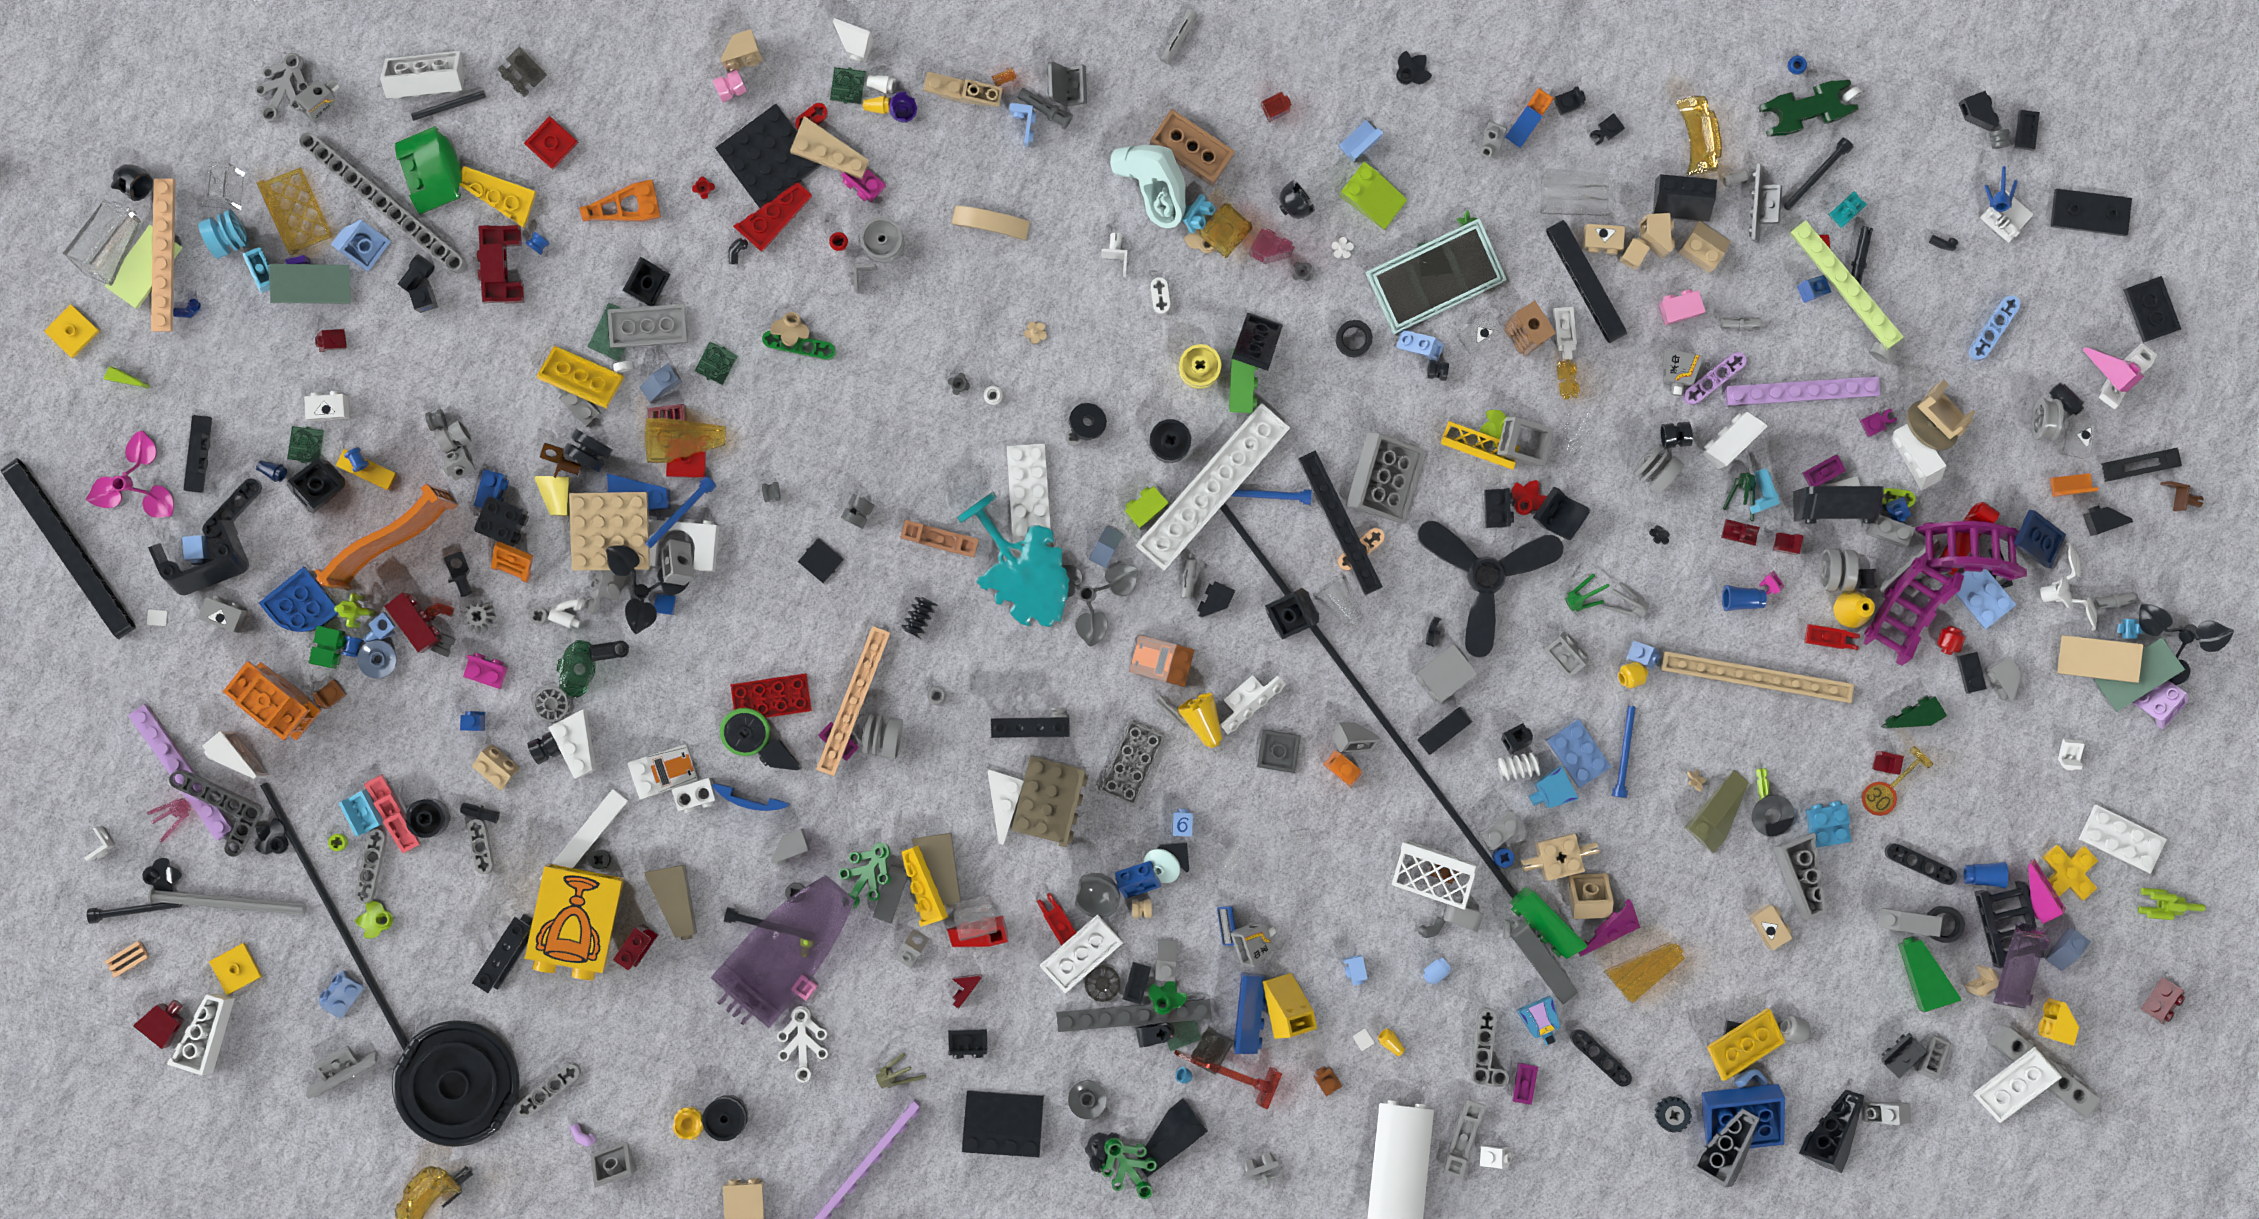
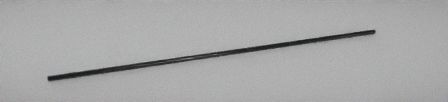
(1374, 708)

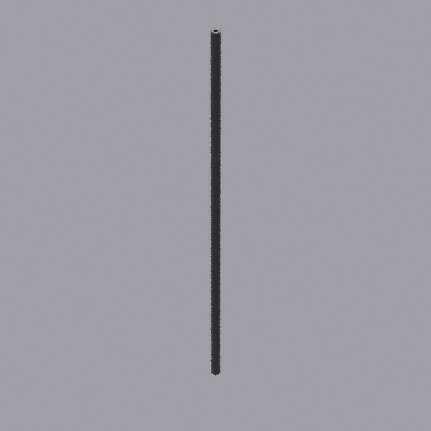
(335, 916)

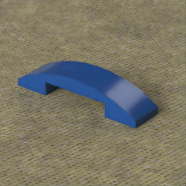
(727, 793)

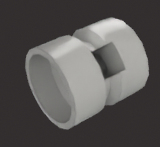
(1885, 356)
(453, 437)

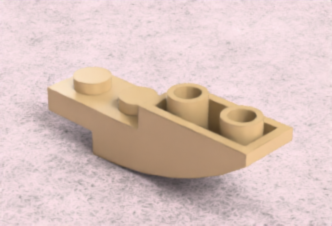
(962, 90)

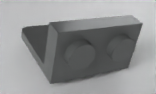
(1067, 84)

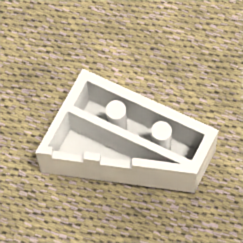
(1921, 460)
(575, 743)

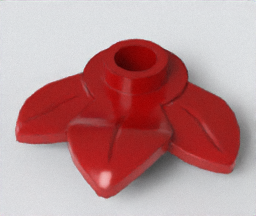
(1528, 494)

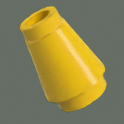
(877, 105)
(1390, 1041)

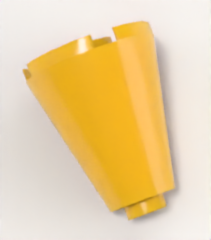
(1853, 609)
(1203, 718)

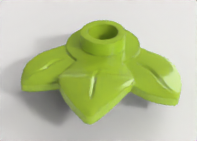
(1494, 425)
(372, 920)

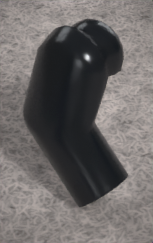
(1949, 245)
(735, 248)

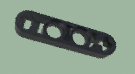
(231, 507)
(1919, 866)
(1601, 1057)

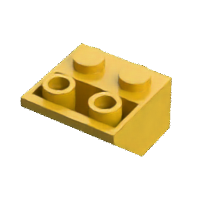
(2058, 1022)

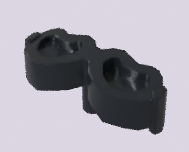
(1431, 631)

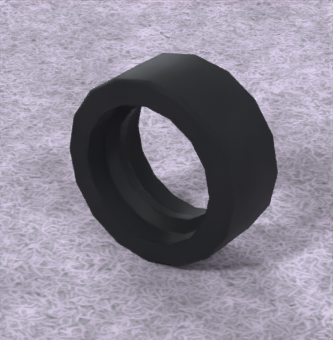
(1356, 324)
(1959, 923)

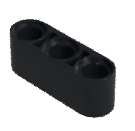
(1444, 730)

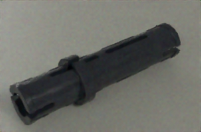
(1859, 262)

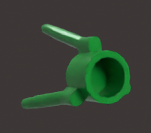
(1575, 600)

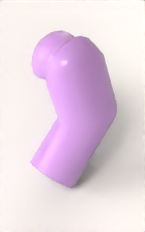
(580, 1137)

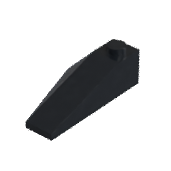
(1173, 1135)
(1833, 1137)
(1727, 1150)

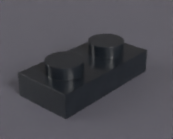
(1971, 672)

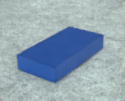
(1523, 126)

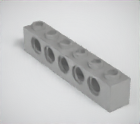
(2087, 1098)

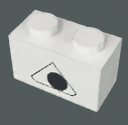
(326, 407)

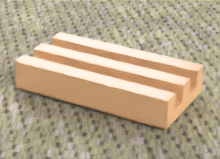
(112, 967)

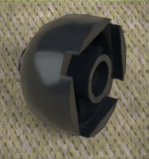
(1295, 201)

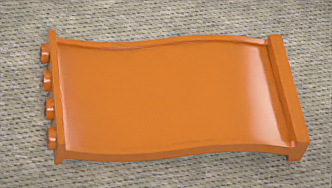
(413, 522)

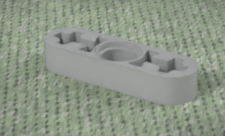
(477, 861)

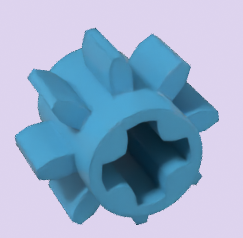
(2129, 628)

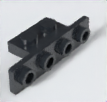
(197, 454)

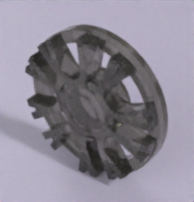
(1102, 983)

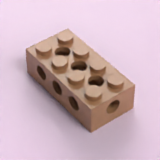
(1193, 135)
(1529, 328)

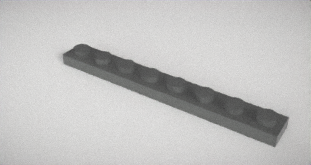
(1131, 1016)

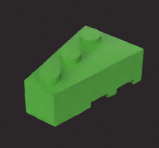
(1242, 387)

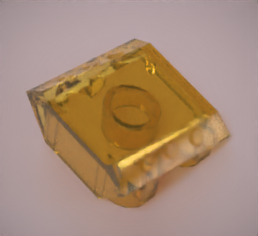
(1226, 230)

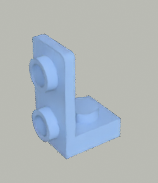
(1020, 111)
(1420, 344)

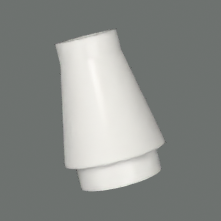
(885, 84)

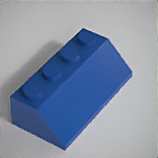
(1249, 1014)

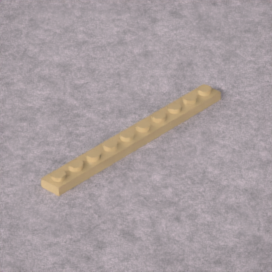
(1757, 677)

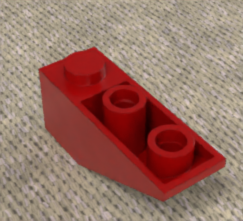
(988, 940)

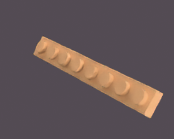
(163, 255)
(853, 701)

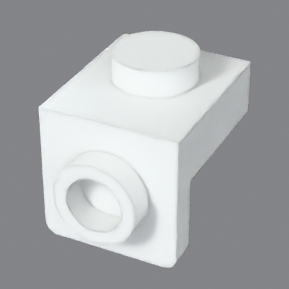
(2071, 754)
(1495, 1157)

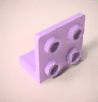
(2163, 703)

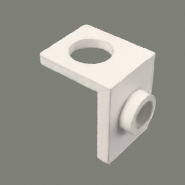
(101, 851)

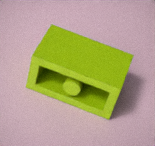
(1146, 506)

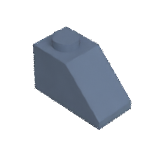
(660, 383)
(2067, 949)

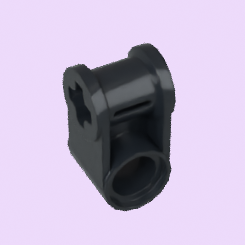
(1151, 1034)

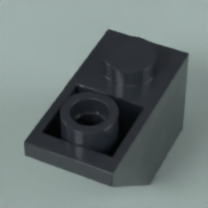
(1979, 111)
(1217, 600)

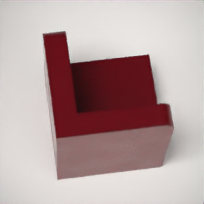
(1788, 543)
(1888, 762)

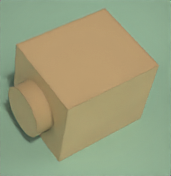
(1634, 253)

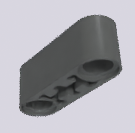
(891, 895)

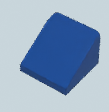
(665, 604)

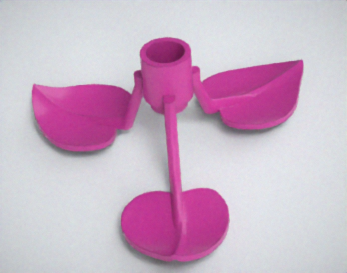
(106, 490)

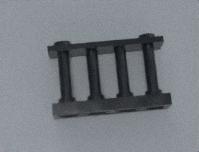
(1030, 727)
(1990, 918)
(504, 954)

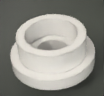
(988, 391)

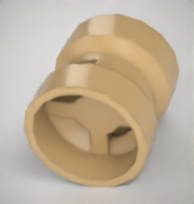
(1141, 908)

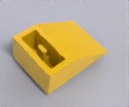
(1288, 1007)

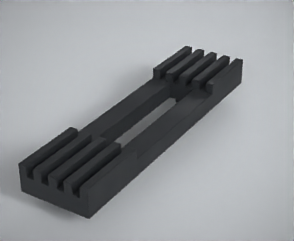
(2115, 469)

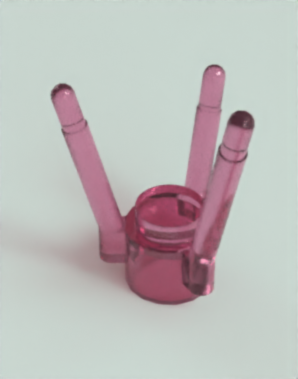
(178, 807)

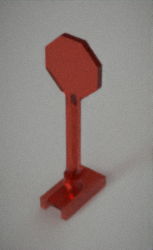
(1266, 1087)

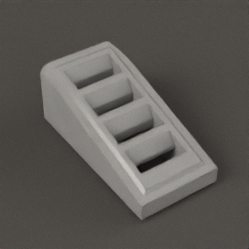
(1922, 1069)

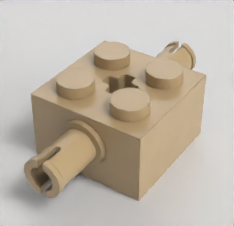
(1550, 849)

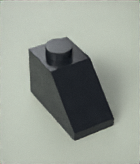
(2104, 519)
(778, 756)

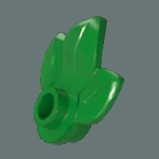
(1166, 995)

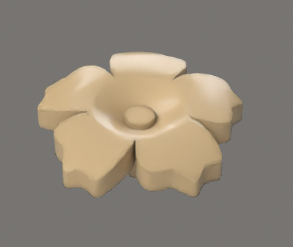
(1035, 332)

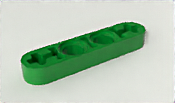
(798, 347)

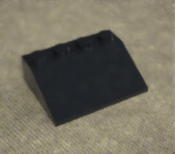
(1002, 1124)

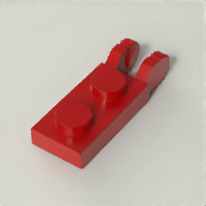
(1829, 637)
(1057, 920)

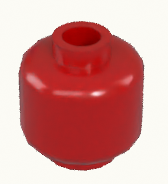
(1951, 640)

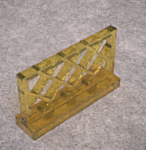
(278, 216)

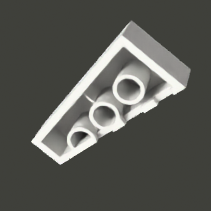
(204, 1036)

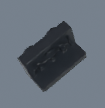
(967, 1042)
(1903, 1055)

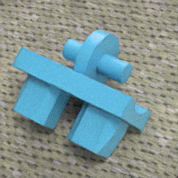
(1195, 214)

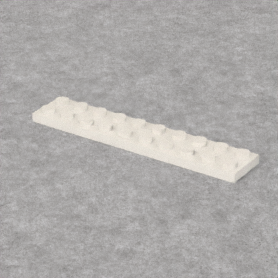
(1212, 487)

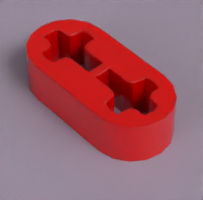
(810, 112)

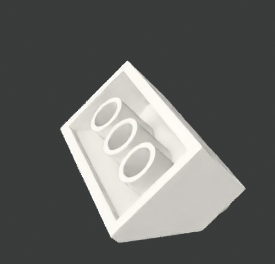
(422, 74)

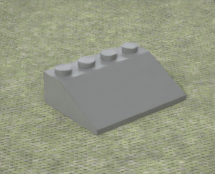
(1385, 477)

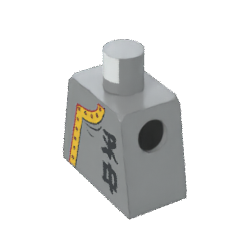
(317, 99)
(1680, 369)
(1253, 943)

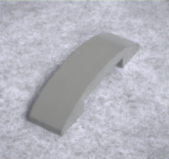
(1463, 1138)

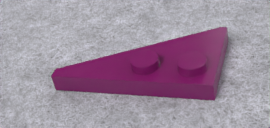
(1613, 928)

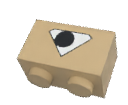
(1603, 238)
(1770, 926)

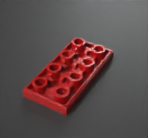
(774, 695)

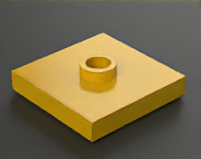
(71, 331)
(235, 968)

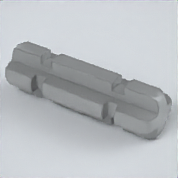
(1170, 710)

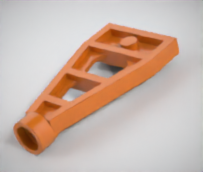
(646, 201)

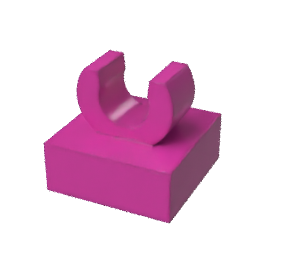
(1773, 582)

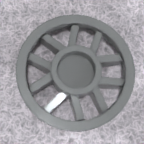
(550, 704)

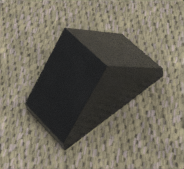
(1180, 851)

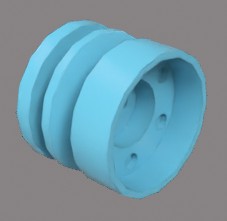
(224, 233)

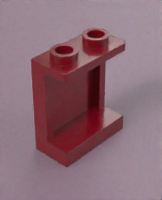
(635, 947)

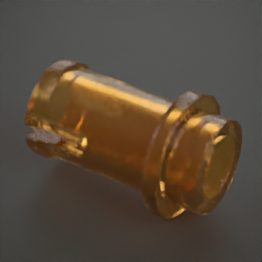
(1006, 76)

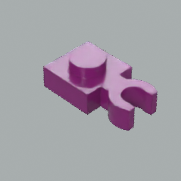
(1875, 423)

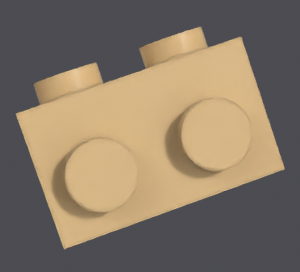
(495, 766)
(1985, 984)

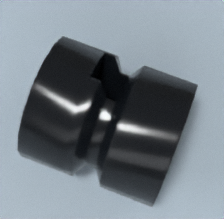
(1670, 438)
(542, 749)

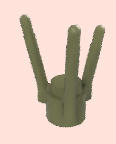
(886, 1077)

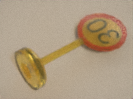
(1880, 797)

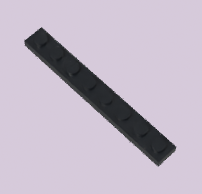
(1340, 523)

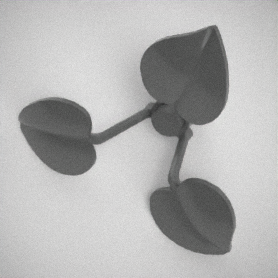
(1122, 582)

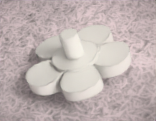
(1342, 248)

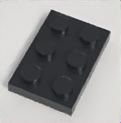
(2152, 309)

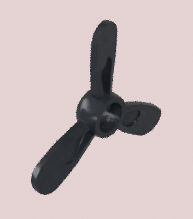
(1481, 617)

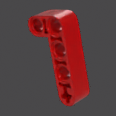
(1979, 512)

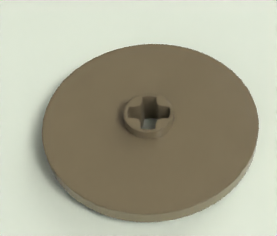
(1926, 430)

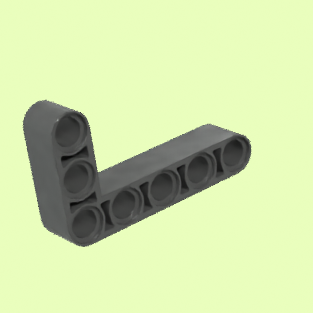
(223, 804)

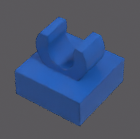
(1898, 509)

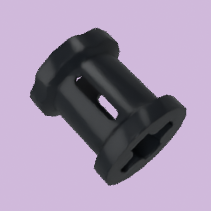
(1867, 579)

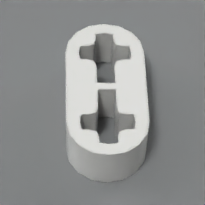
(1155, 297)

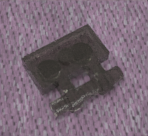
(526, 67)

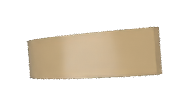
(990, 221)

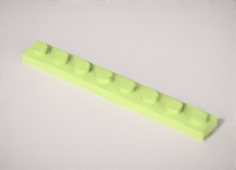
(1846, 285)

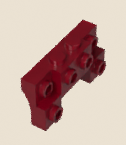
(493, 264)

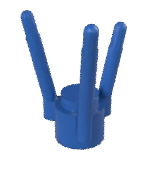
(2002, 200)

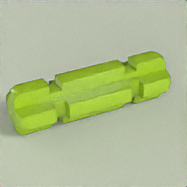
(1763, 782)

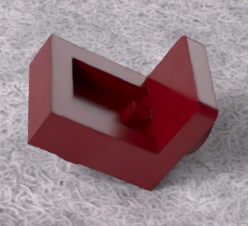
(331, 340)

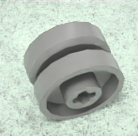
(874, 232)
(1839, 570)

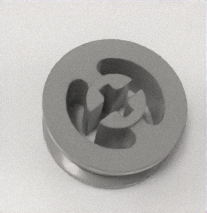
(2047, 419)

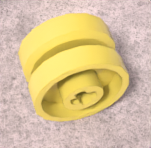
(1207, 358)

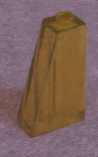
(1645, 970)

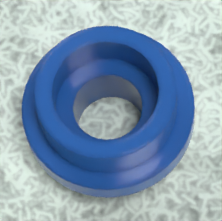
(1801, 61)

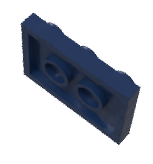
(2039, 539)

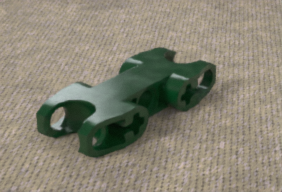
(1793, 112)

